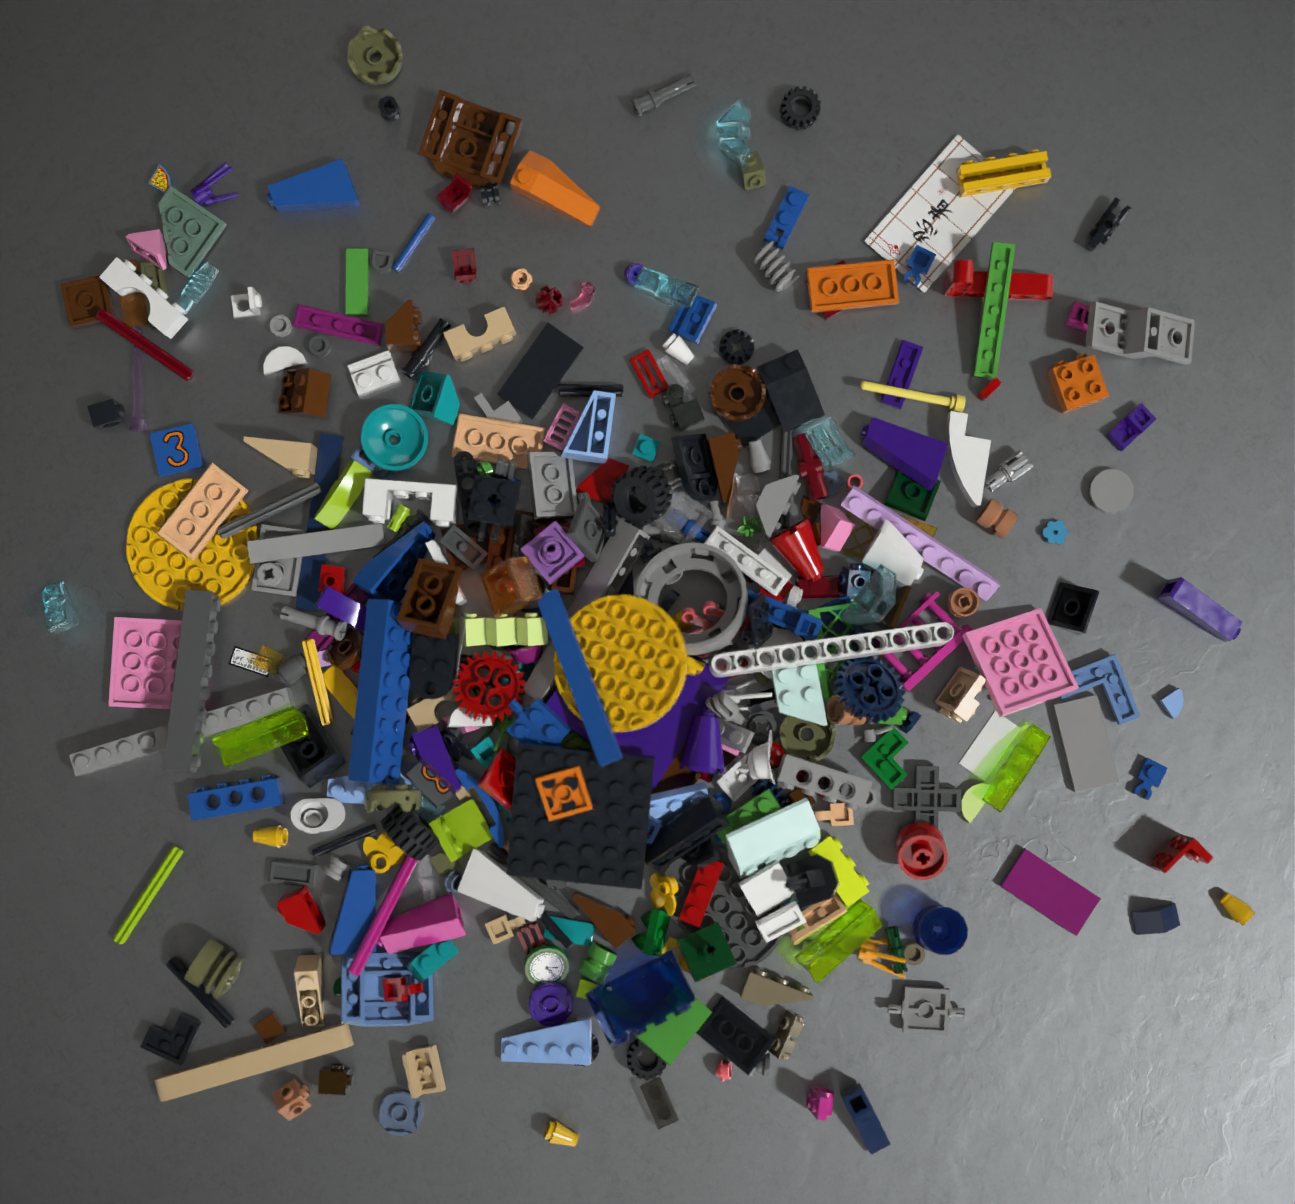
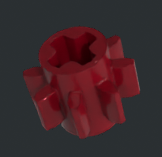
(549, 299)

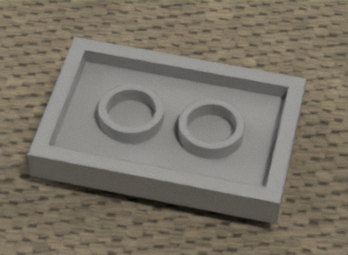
(552, 485)
(290, 567)

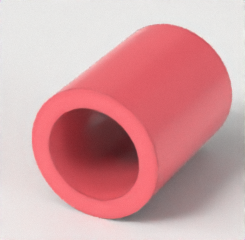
(856, 477)

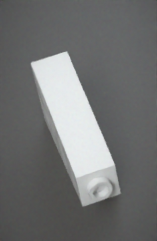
(488, 882)

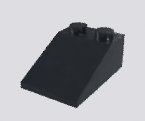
(790, 391)
(315, 754)

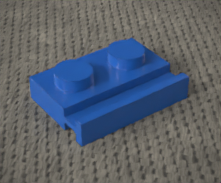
(692, 321)

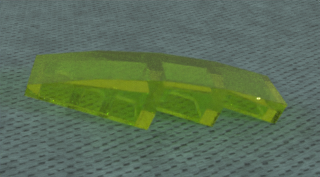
(1016, 768)

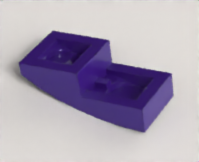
(1131, 427)

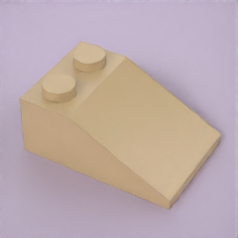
(295, 456)

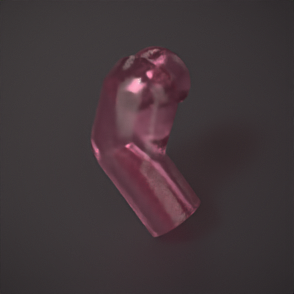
(585, 298)

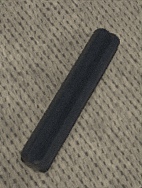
(586, 390)

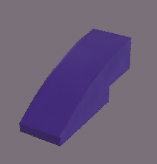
(342, 607)

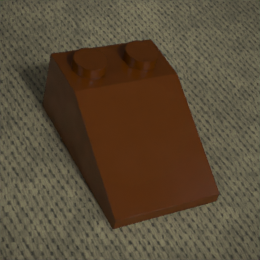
(430, 599)

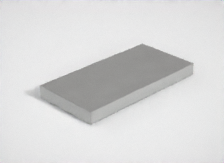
(1085, 743)

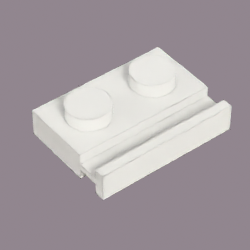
(374, 373)

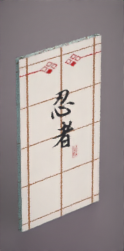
(935, 215)

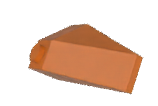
(548, 185)

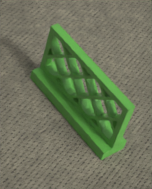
(822, 668)

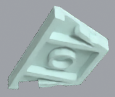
(799, 691)

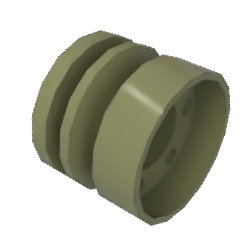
(214, 969)

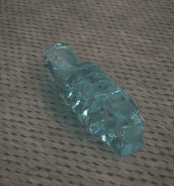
(197, 286)

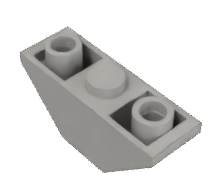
(775, 502)

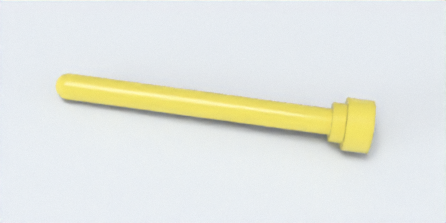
(955, 402)

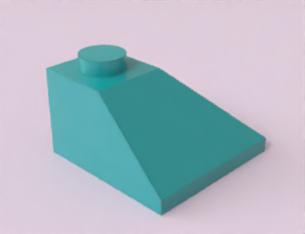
(435, 398)

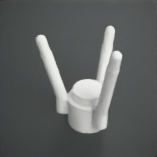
(736, 696)

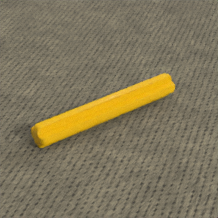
(317, 682)

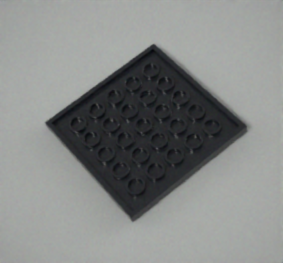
(591, 846)

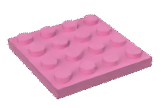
(143, 662)
(1020, 662)

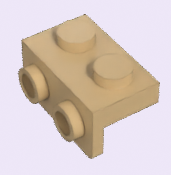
(423, 1071)

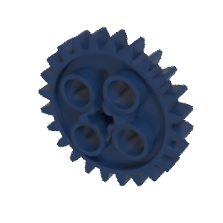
(869, 689)

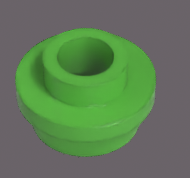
(485, 469)

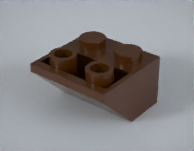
(403, 330)
(304, 393)

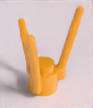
(868, 951)

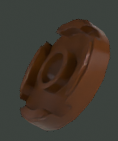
(345, 659)

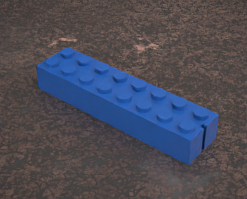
(381, 696)

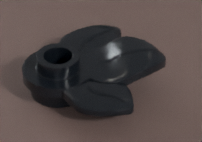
(455, 746)

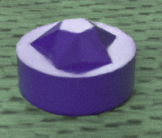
(631, 272)

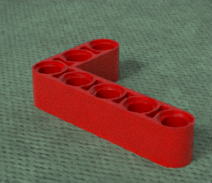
(964, 282)

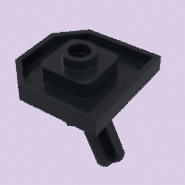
(812, 880)

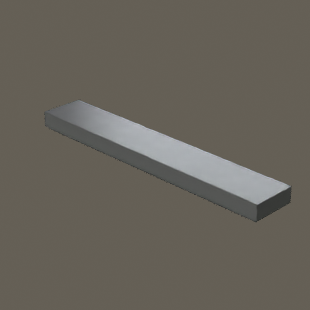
(315, 543)

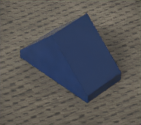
(1156, 919)

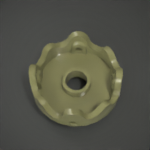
(375, 41)
(811, 750)
(383, 796)

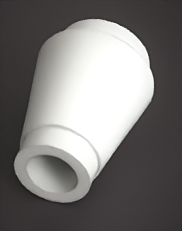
(678, 349)

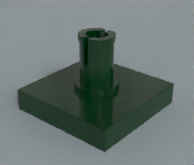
(706, 952)

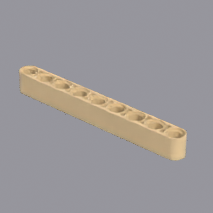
(253, 1061)

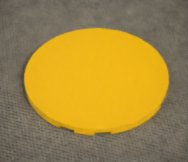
(168, 572)
(632, 657)

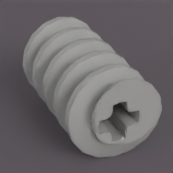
(775, 267)

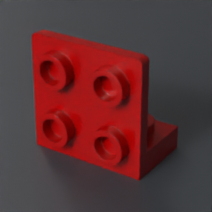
(1178, 847)

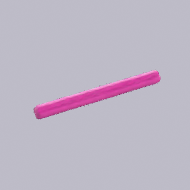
(382, 916)

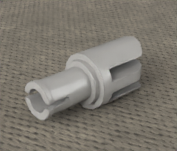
(1006, 472)
(726, 709)

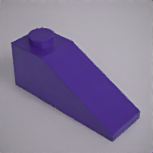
(433, 755)

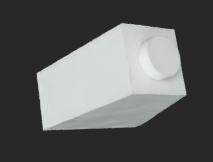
(895, 553)

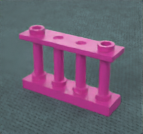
(925, 663)

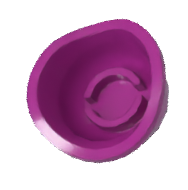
(524, 654)

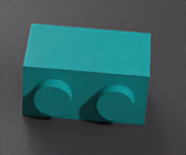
(432, 959)

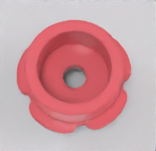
(724, 1070)

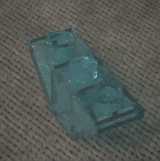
(734, 133)
(666, 288)
(873, 600)
(58, 608)

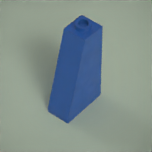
(315, 189)
(355, 912)

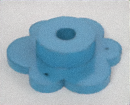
(1061, 532)

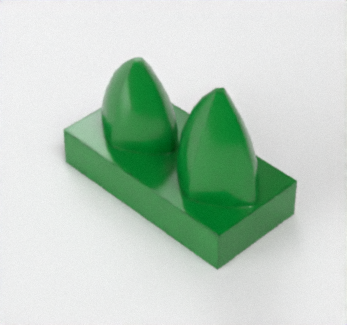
(653, 940)

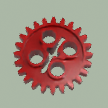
(470, 679)

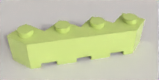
(502, 630)

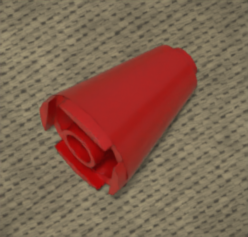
(800, 550)

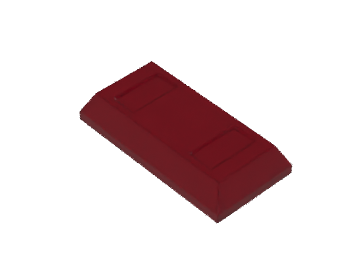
(822, 588)

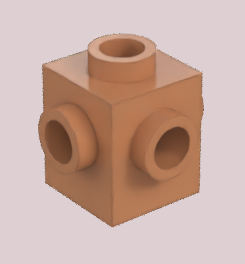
(292, 1099)

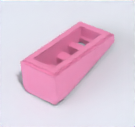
(548, 440)

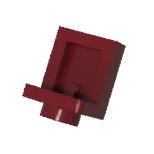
(455, 193)
(464, 265)

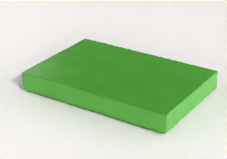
(673, 1035)

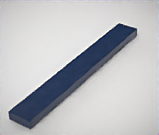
(325, 474)

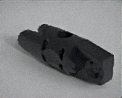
(1100, 232)

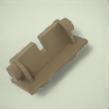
(788, 1026)

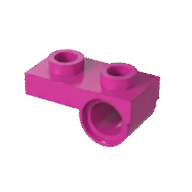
(820, 1102)

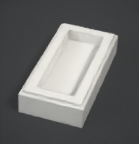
(780, 921)

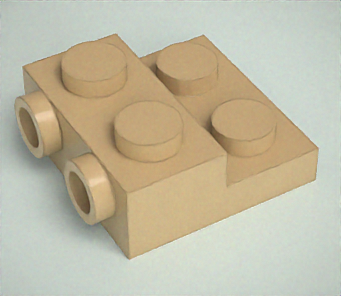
(959, 693)

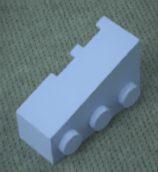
(593, 431)

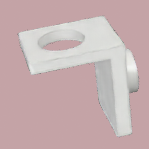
(255, 303)

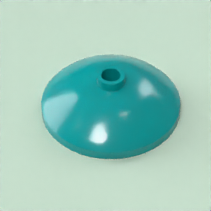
(398, 422)

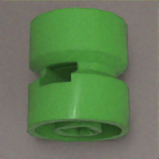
(597, 963)

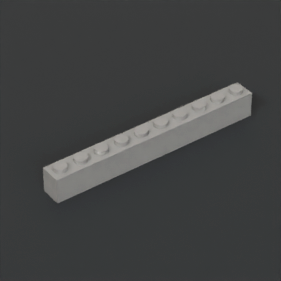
(603, 580)
(155, 739)

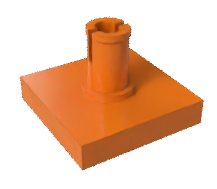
(562, 795)

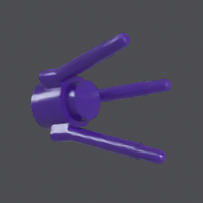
(202, 192)

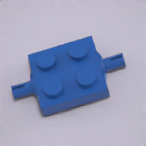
(537, 724)

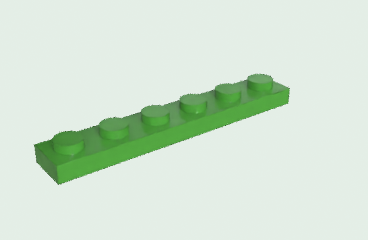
(994, 309)

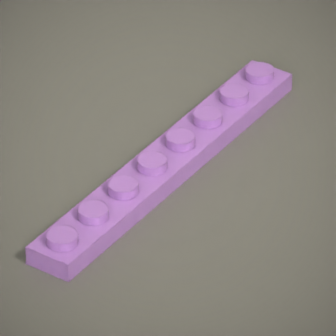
(929, 548)

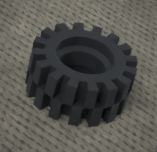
(800, 95)
(640, 1070)

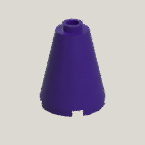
(704, 745)

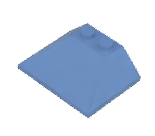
(364, 996)

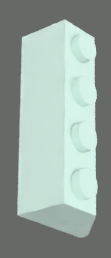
(773, 838)

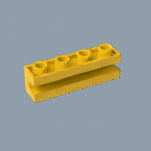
(1003, 173)

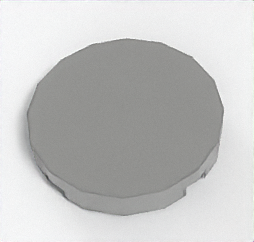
(1111, 491)

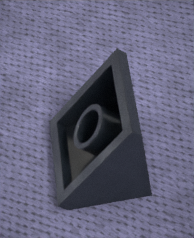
(1072, 608)

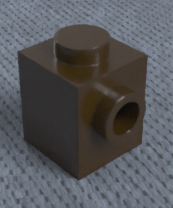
(335, 1080)

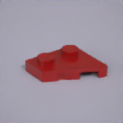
(601, 480)

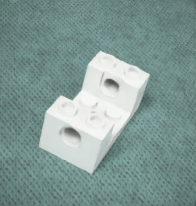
(380, 493)

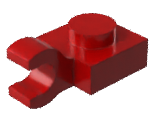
(396, 989)

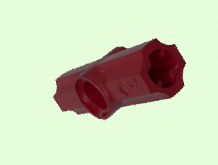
(810, 468)

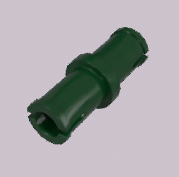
(895, 948)

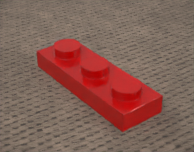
(700, 893)

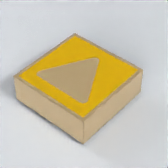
(671, 944)

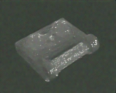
(679, 514)

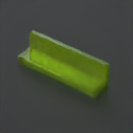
(261, 735)
(839, 940)

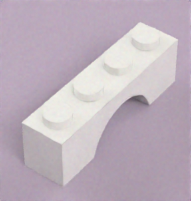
(163, 315)

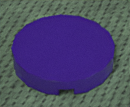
(551, 1003)

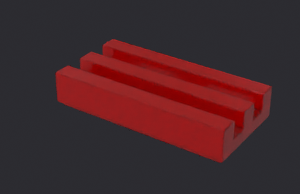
(657, 391)

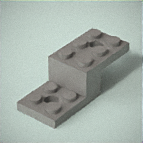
(1140, 333)

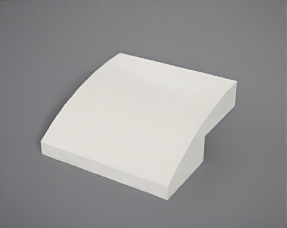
(766, 888)

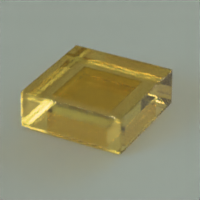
(268, 659)

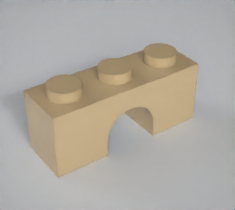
(498, 330)
(425, 711)

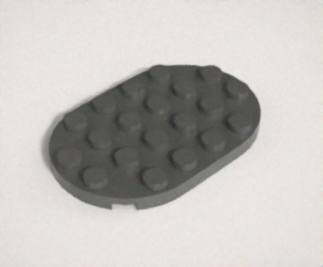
(728, 908)

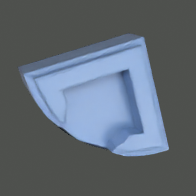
(1173, 703)

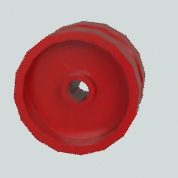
(921, 850)

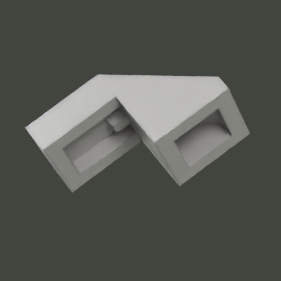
(504, 412)

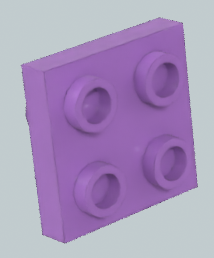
(552, 552)

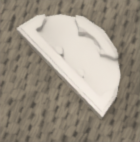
(282, 359)
(795, 596)
(459, 719)

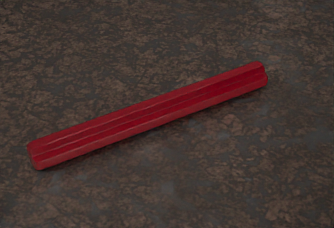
(144, 344)

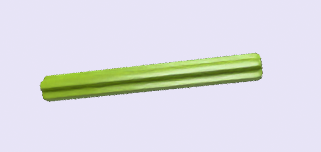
(148, 895)

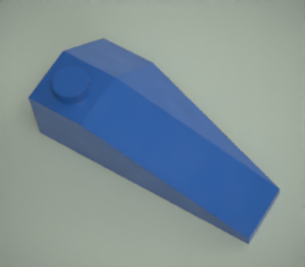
(391, 569)

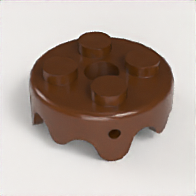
(739, 377)

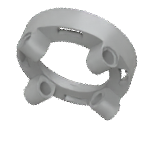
(669, 567)

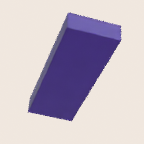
(902, 372)

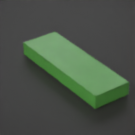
(357, 282)

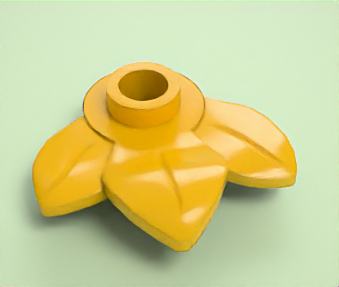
(382, 848)
(663, 892)

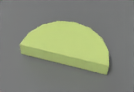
(972, 800)

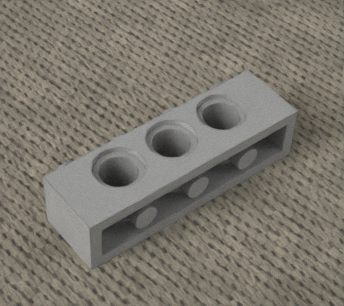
(858, 786)

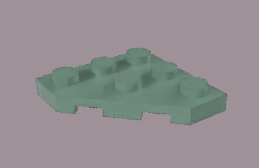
(187, 231)

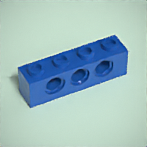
(201, 808)

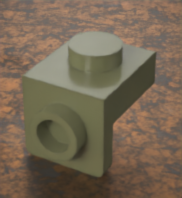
(754, 174)

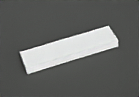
(748, 561)

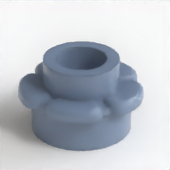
(452, 881)

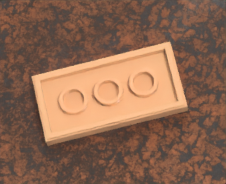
(492, 438)
(202, 511)

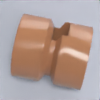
(997, 518)
(962, 602)
(837, 715)

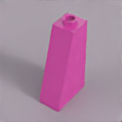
(424, 925)

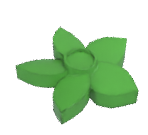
(749, 526)

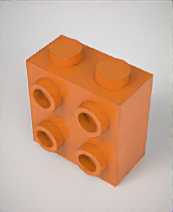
(1078, 382)

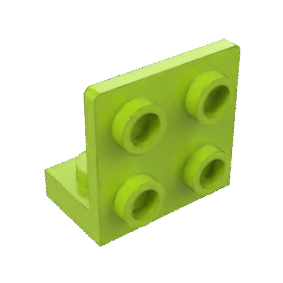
(461, 830)

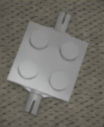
(926, 1010)

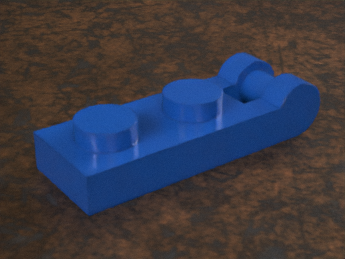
(786, 216)

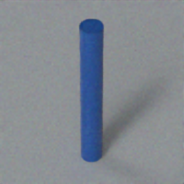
(413, 242)

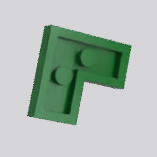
(880, 757)

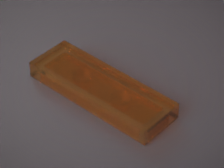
(134, 306)

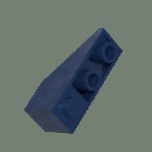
(865, 1118)

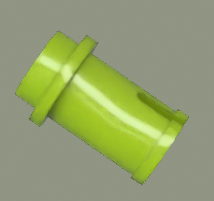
(398, 517)

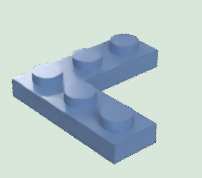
(1110, 675)

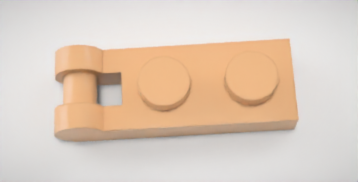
(817, 917)

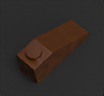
(724, 455)
(609, 921)

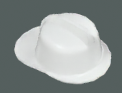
(760, 761)
(317, 815)

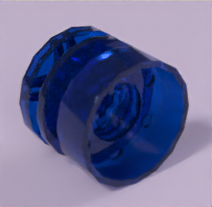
(953, 931)

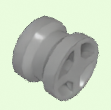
(273, 577)
(336, 867)

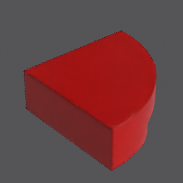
(992, 386)

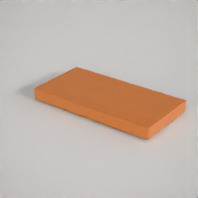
(852, 286)

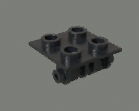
(760, 627)

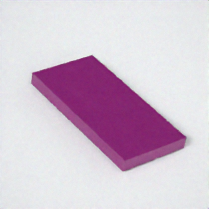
(1050, 892)

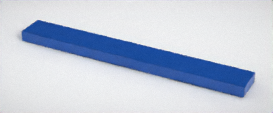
(579, 678)

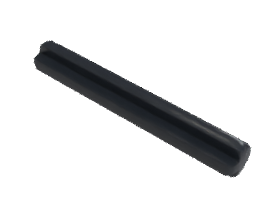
(205, 999)

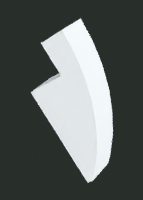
(967, 457)

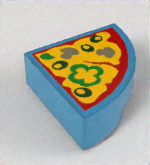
(160, 180)

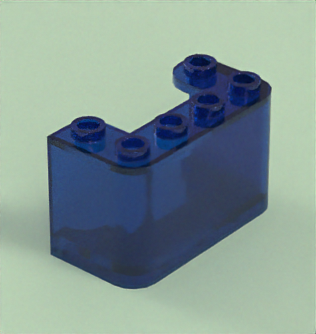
(641, 998)

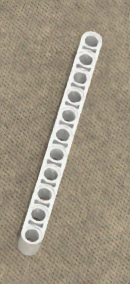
(841, 644)

